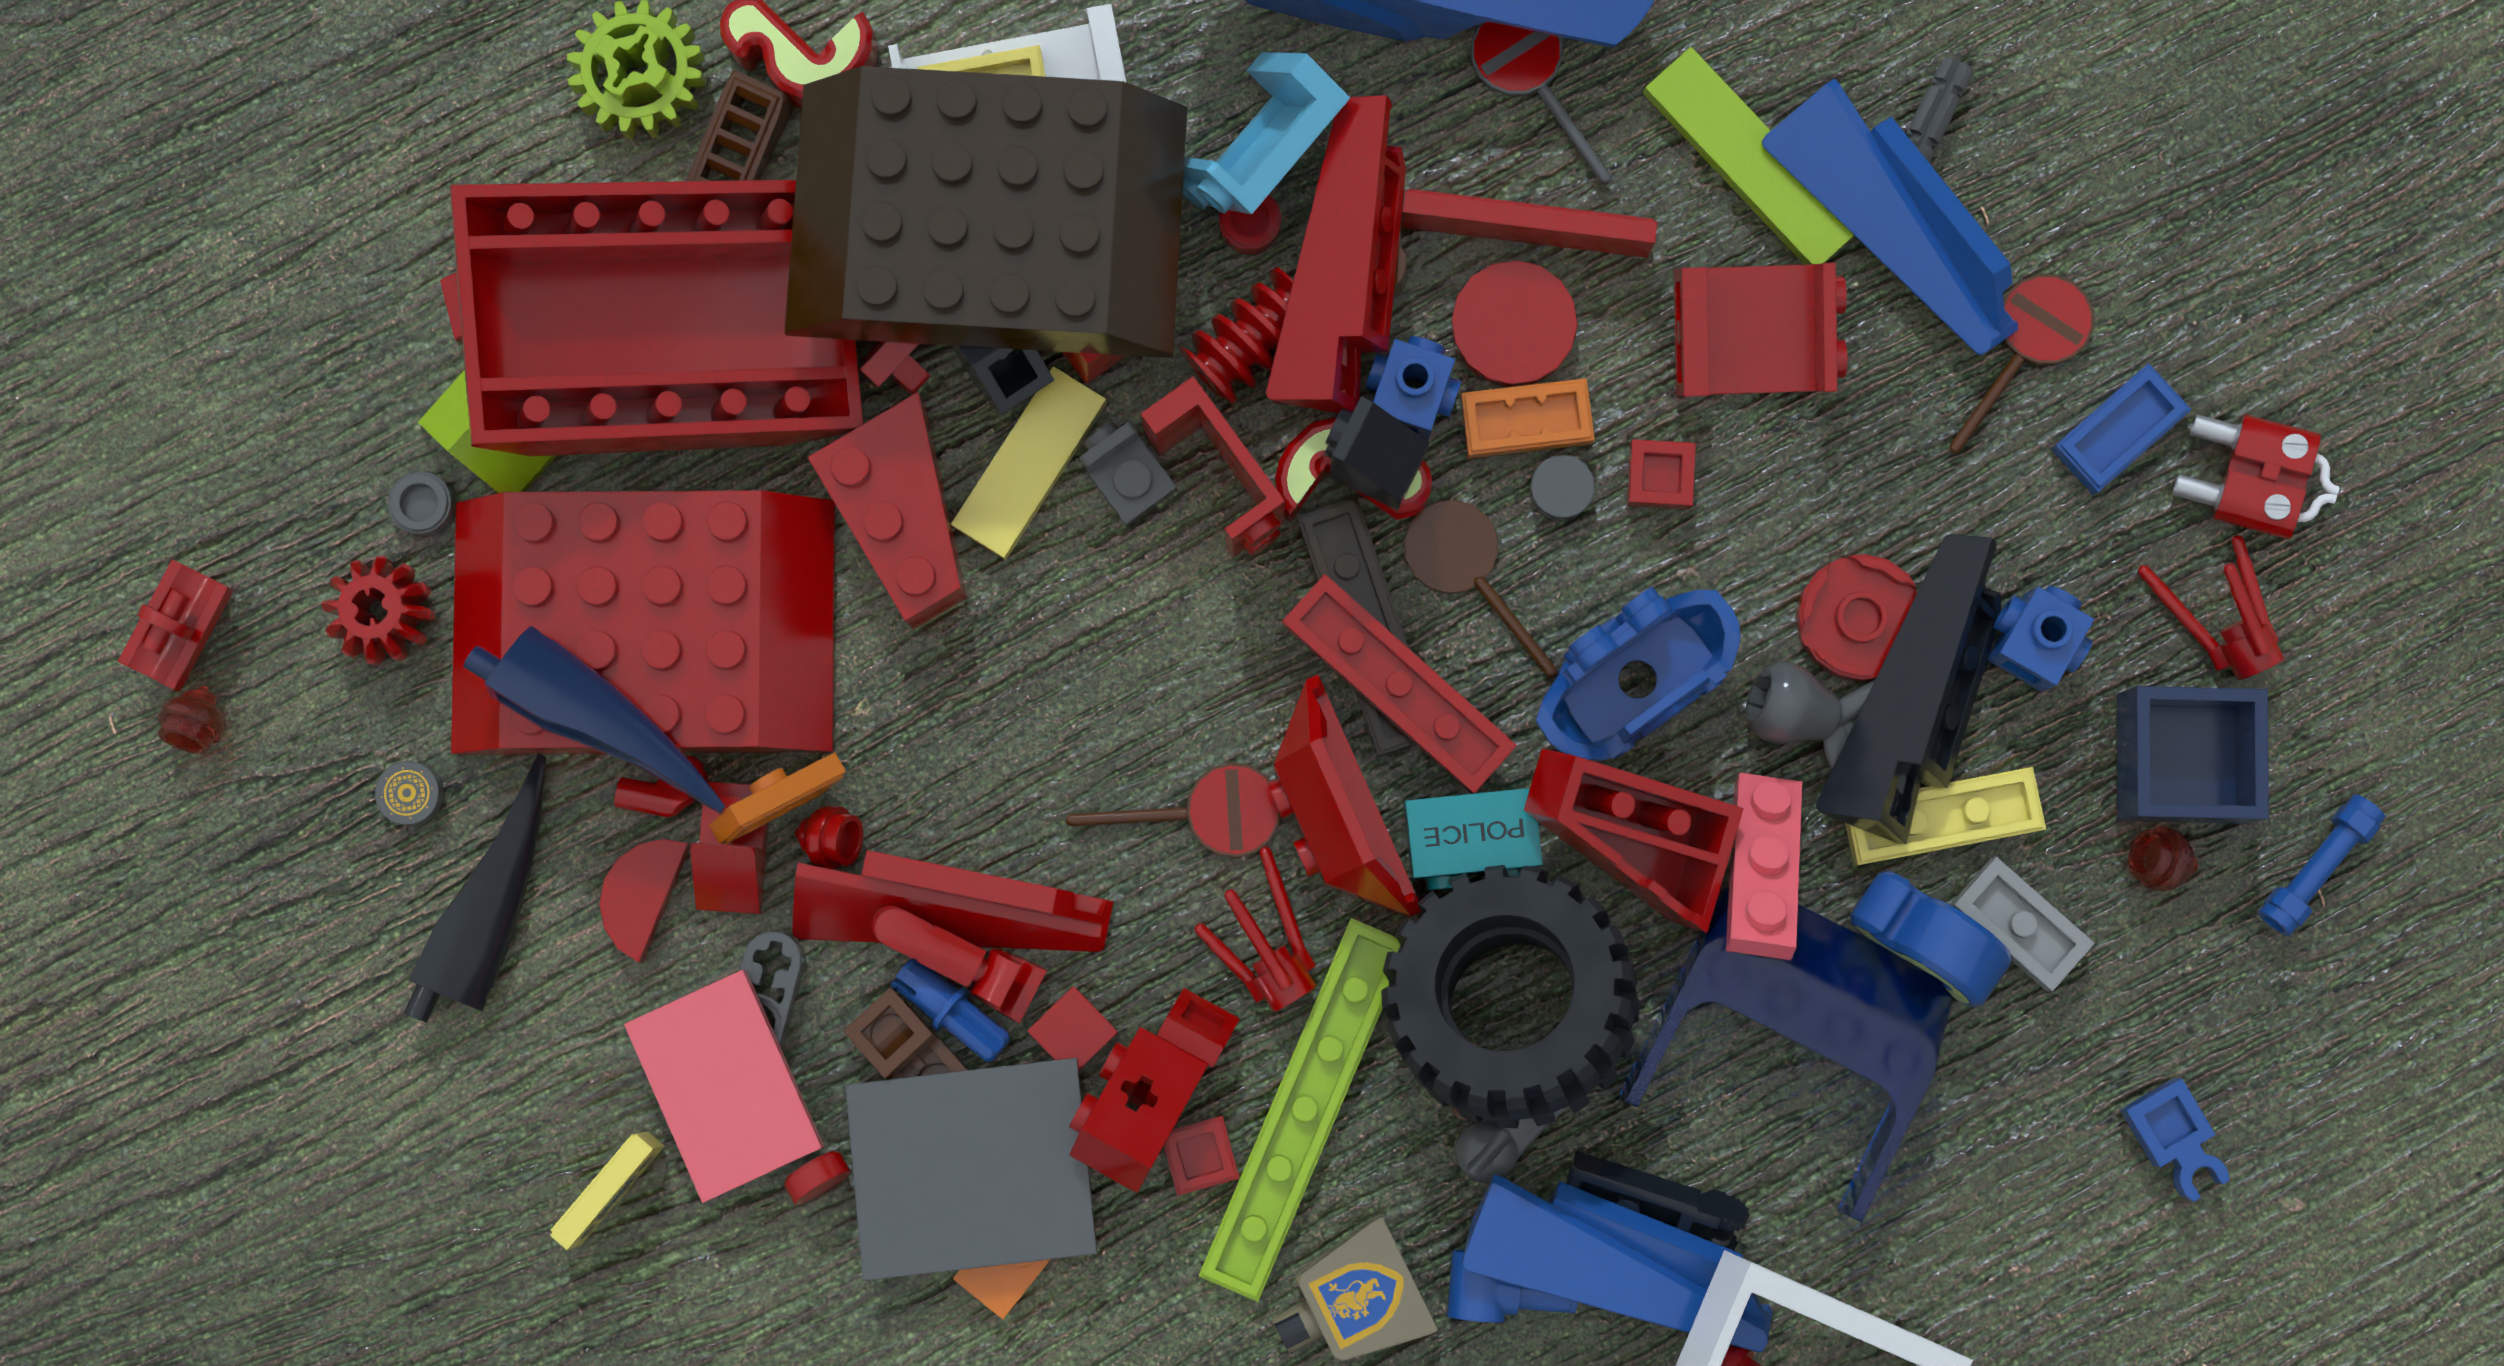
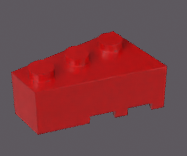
(896, 507)

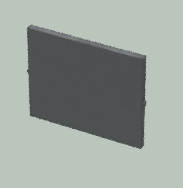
(969, 1169)

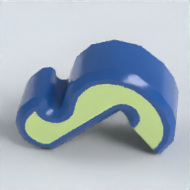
(1932, 937)

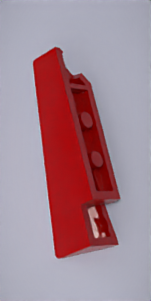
(1345, 265)
(964, 902)

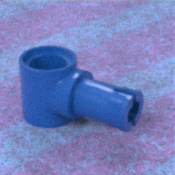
(1489, 1300)

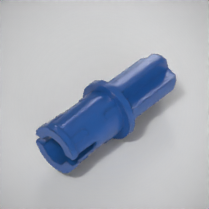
(951, 1009)

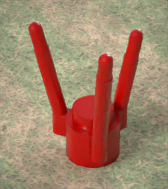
(2249, 643)
(1280, 975)

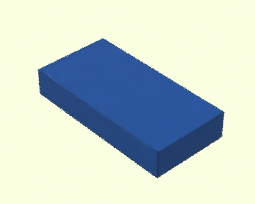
(2121, 429)

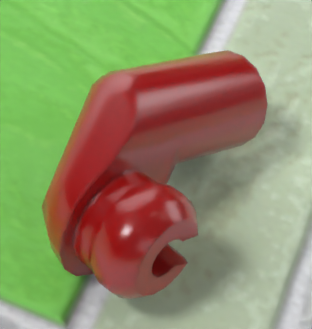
(656, 797)

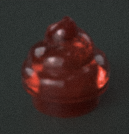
(191, 721)
(2162, 859)

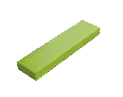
(1731, 142)

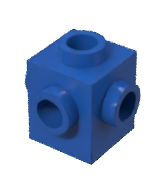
(1418, 362)
(2026, 652)

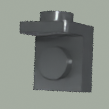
(1126, 472)

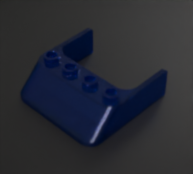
(1831, 997)

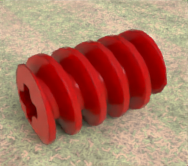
(1244, 341)

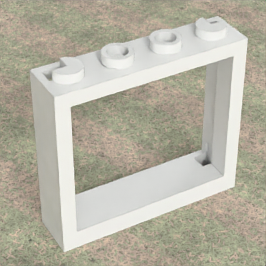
(1738, 1278)

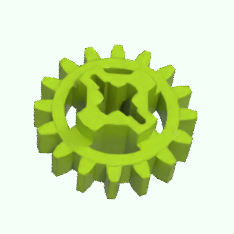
(617, 54)

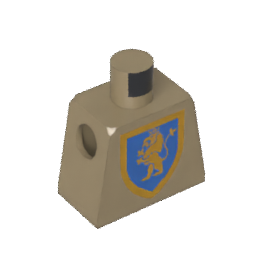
(1357, 1297)

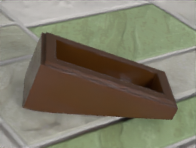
(729, 111)

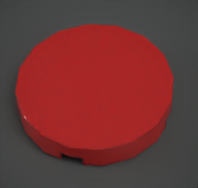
(1513, 323)
(1853, 615)

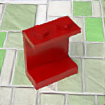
(1758, 329)
(1190, 409)

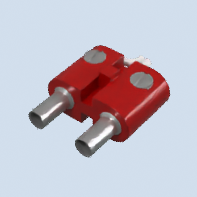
(2263, 475)

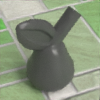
(1793, 706)

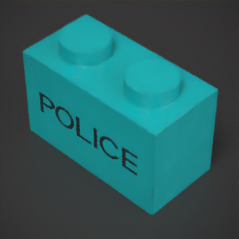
(1468, 834)

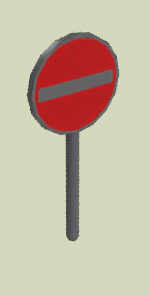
(1525, 63)

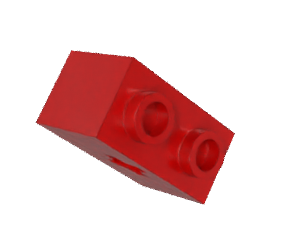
(1125, 1141)

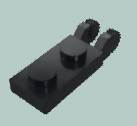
(1705, 1215)

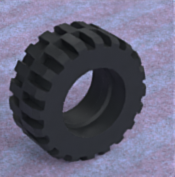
(1495, 915)

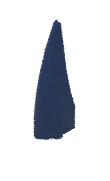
(574, 701)

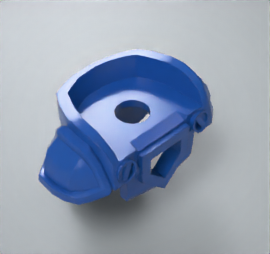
(1684, 641)

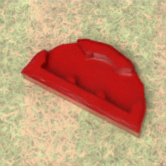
(638, 893)

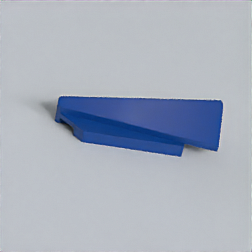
(1899, 211)
(1600, 1257)

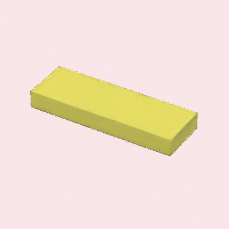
(1029, 464)
(1960, 816)

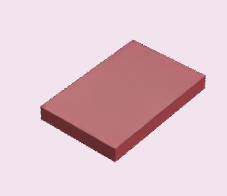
(724, 1085)

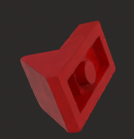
(730, 874)

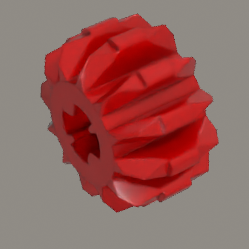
(359, 624)

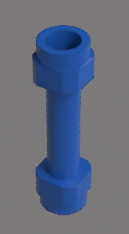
(2354, 823)

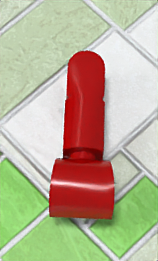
(1000, 981)

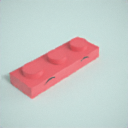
(1765, 867)

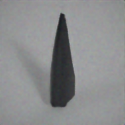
(480, 921)

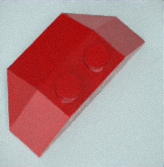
(1335, 809)

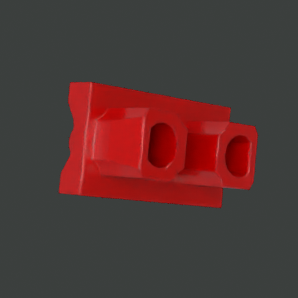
(175, 625)

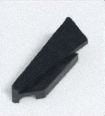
(1920, 696)

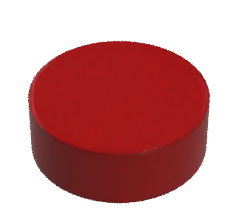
(1254, 231)
(816, 1177)

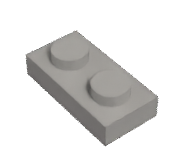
(2028, 925)

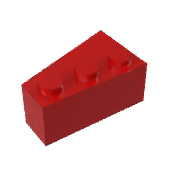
(1639, 831)

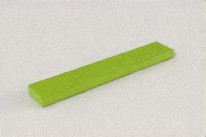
(1301, 1114)

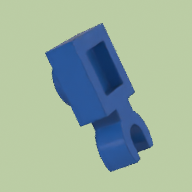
(2172, 1129)

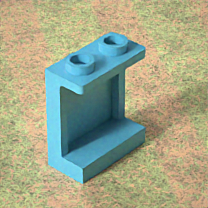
(1273, 141)

